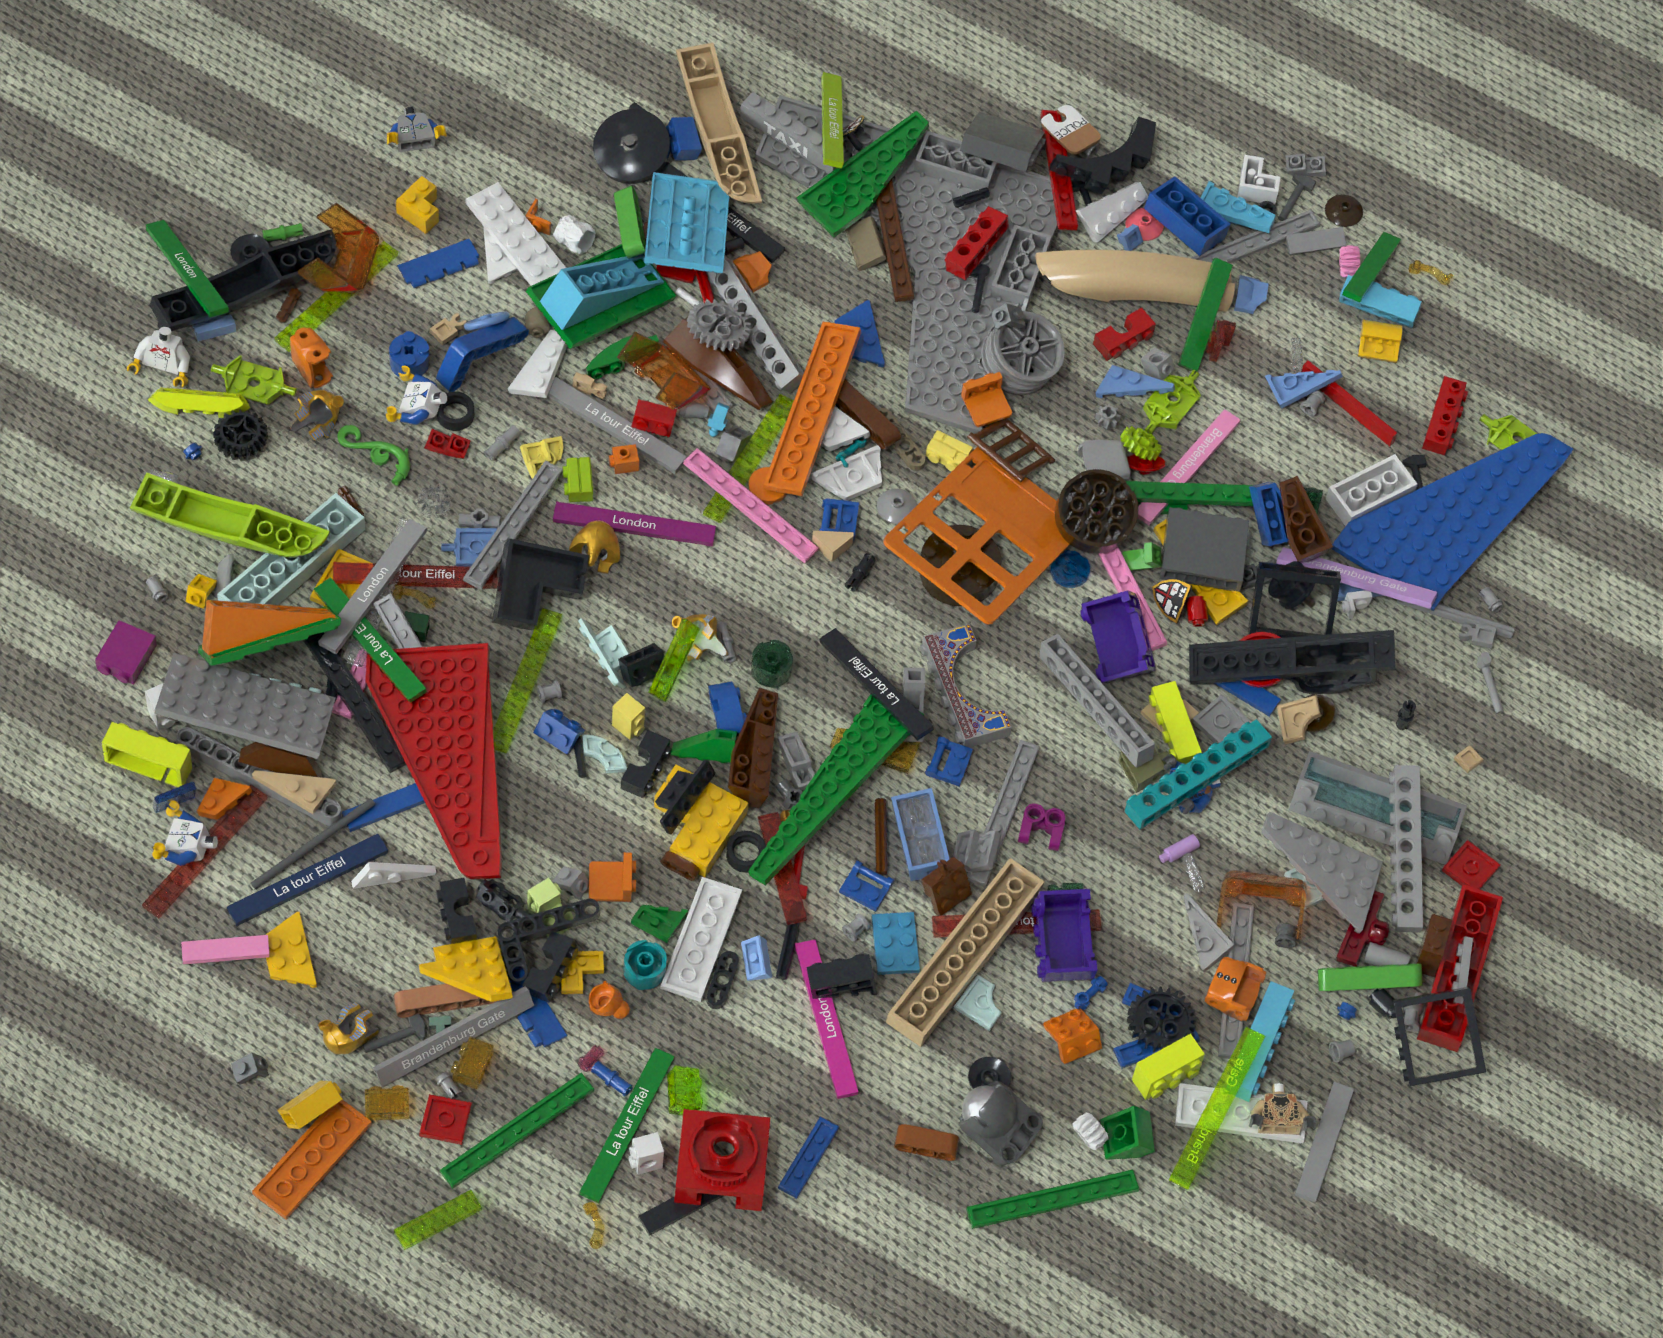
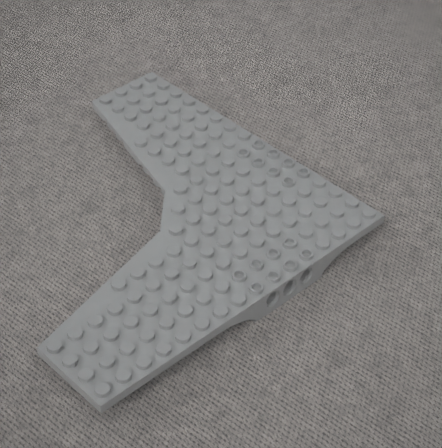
(944, 330)

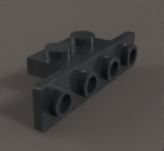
(682, 794)

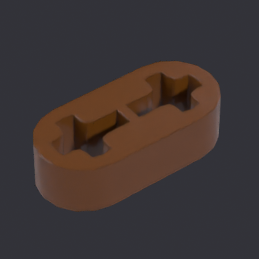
(680, 865)

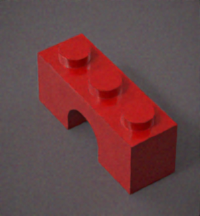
(1112, 343)

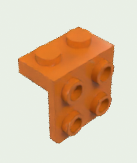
(986, 399)
(612, 880)
(1074, 1035)

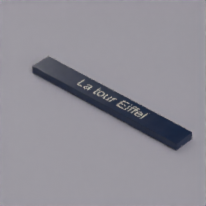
(307, 879)

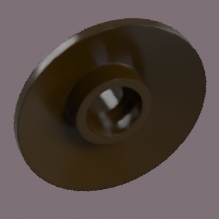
(1343, 216)
(1327, 716)

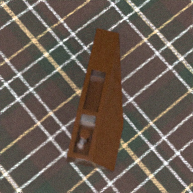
(722, 367)
(753, 751)

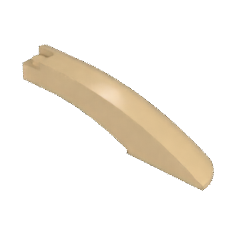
(717, 123)
(1129, 276)

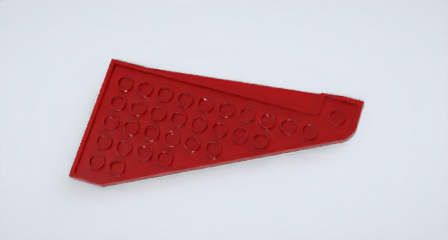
(449, 747)

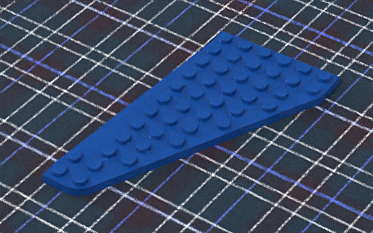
(1448, 524)

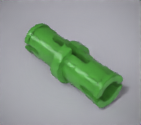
(283, 232)

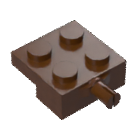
(947, 885)

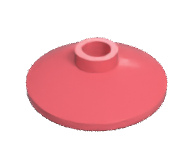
(1149, 230)

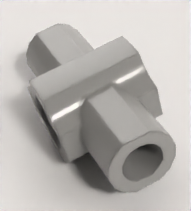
(479, 519)

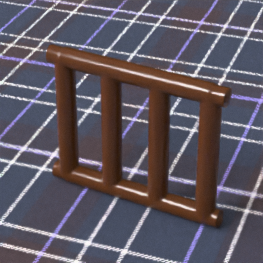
(1006, 462)

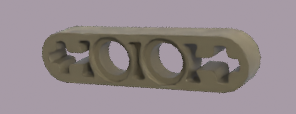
(905, 438)

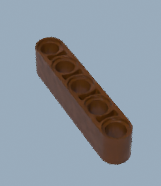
(863, 412)

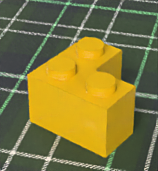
(417, 207)

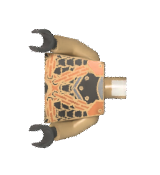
(1280, 1113)

